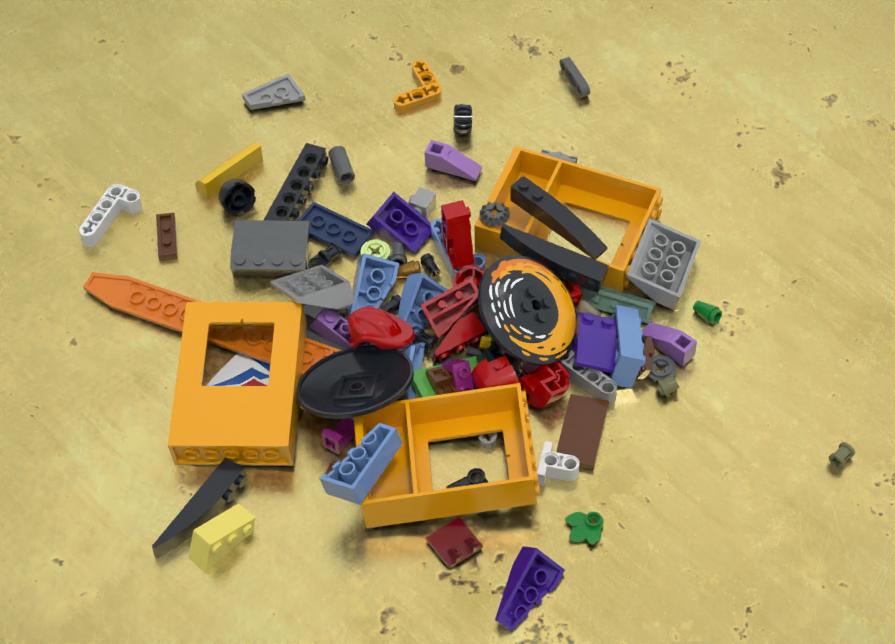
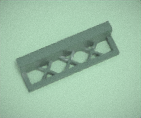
(608, 298)

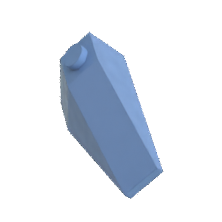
(372, 281)
(415, 292)

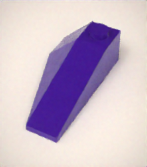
(528, 582)

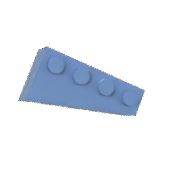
(629, 346)
(363, 466)

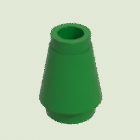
(708, 312)

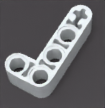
(106, 210)

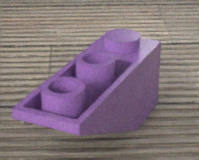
(449, 160)
(333, 328)
(671, 342)

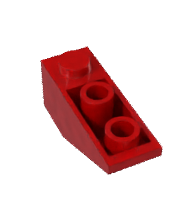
(463, 333)

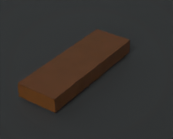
(166, 236)

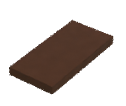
(583, 429)

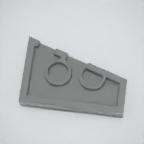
(276, 92)

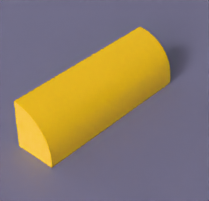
(230, 169)

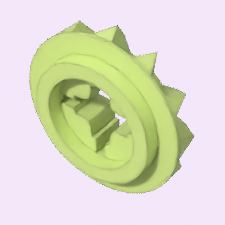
(374, 246)

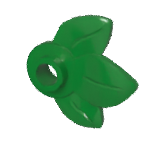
(583, 529)

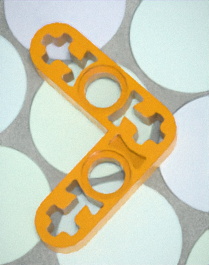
(425, 87)

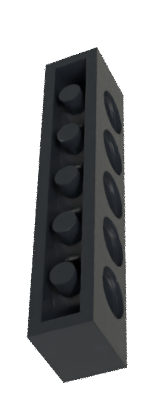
(298, 184)

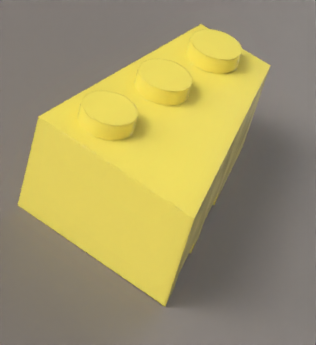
(220, 536)

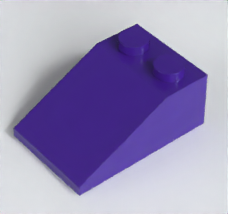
(400, 223)
(595, 342)

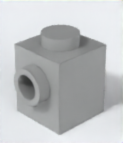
(423, 201)

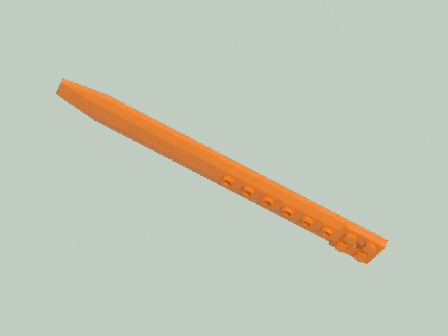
(168, 310)

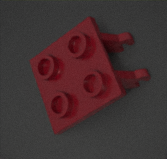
(454, 542)

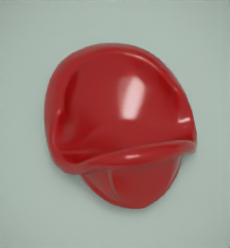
(379, 328)

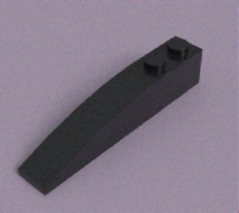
(556, 217)
(562, 261)
(203, 506)

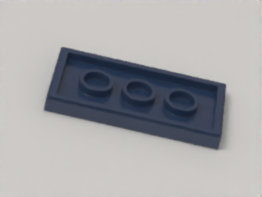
(330, 227)

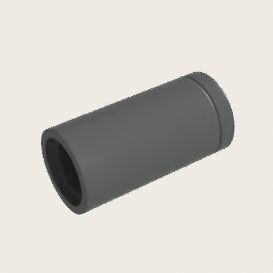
(341, 165)

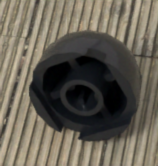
(236, 196)

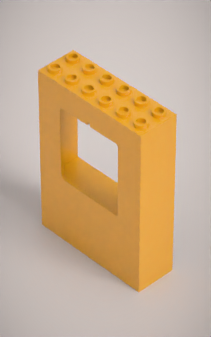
(579, 188)
(238, 421)
(405, 486)

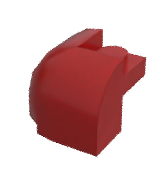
(494, 373)
(546, 384)

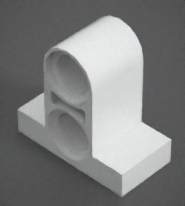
(560, 466)

